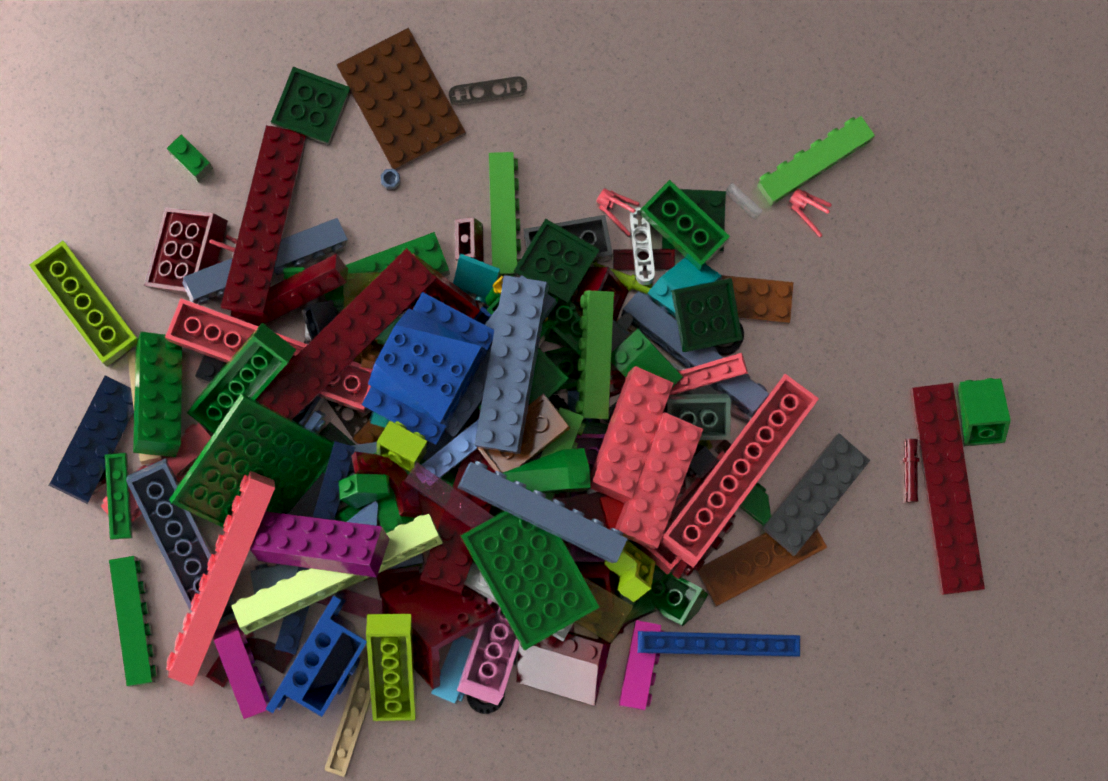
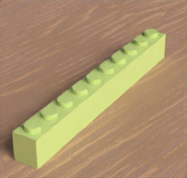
(316, 584)

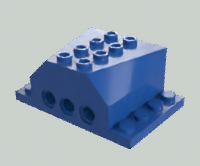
(427, 367)
(322, 663)

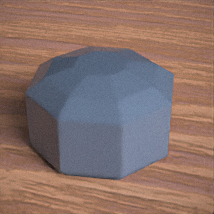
(390, 179)

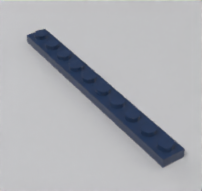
(326, 508)

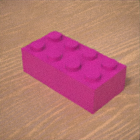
(639, 671)
(241, 674)

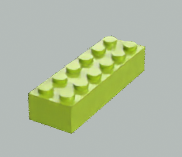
(84, 303)
(391, 667)

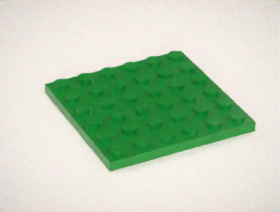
(258, 442)

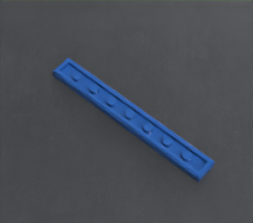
(718, 643)

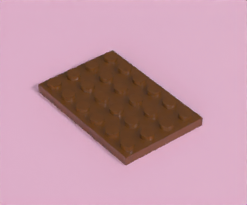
(401, 99)

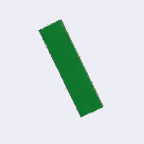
(118, 496)

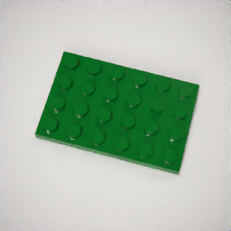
(529, 577)

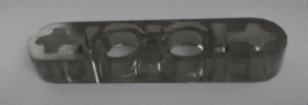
(487, 87)

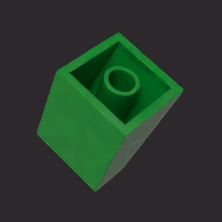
(983, 412)

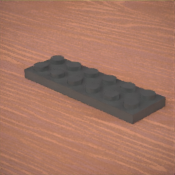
(815, 494)

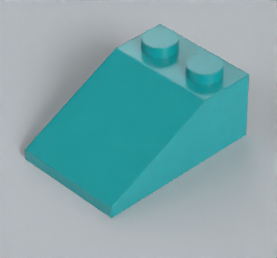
(680, 276)
(475, 277)

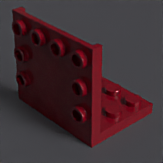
(436, 620)

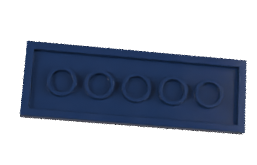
(94, 439)

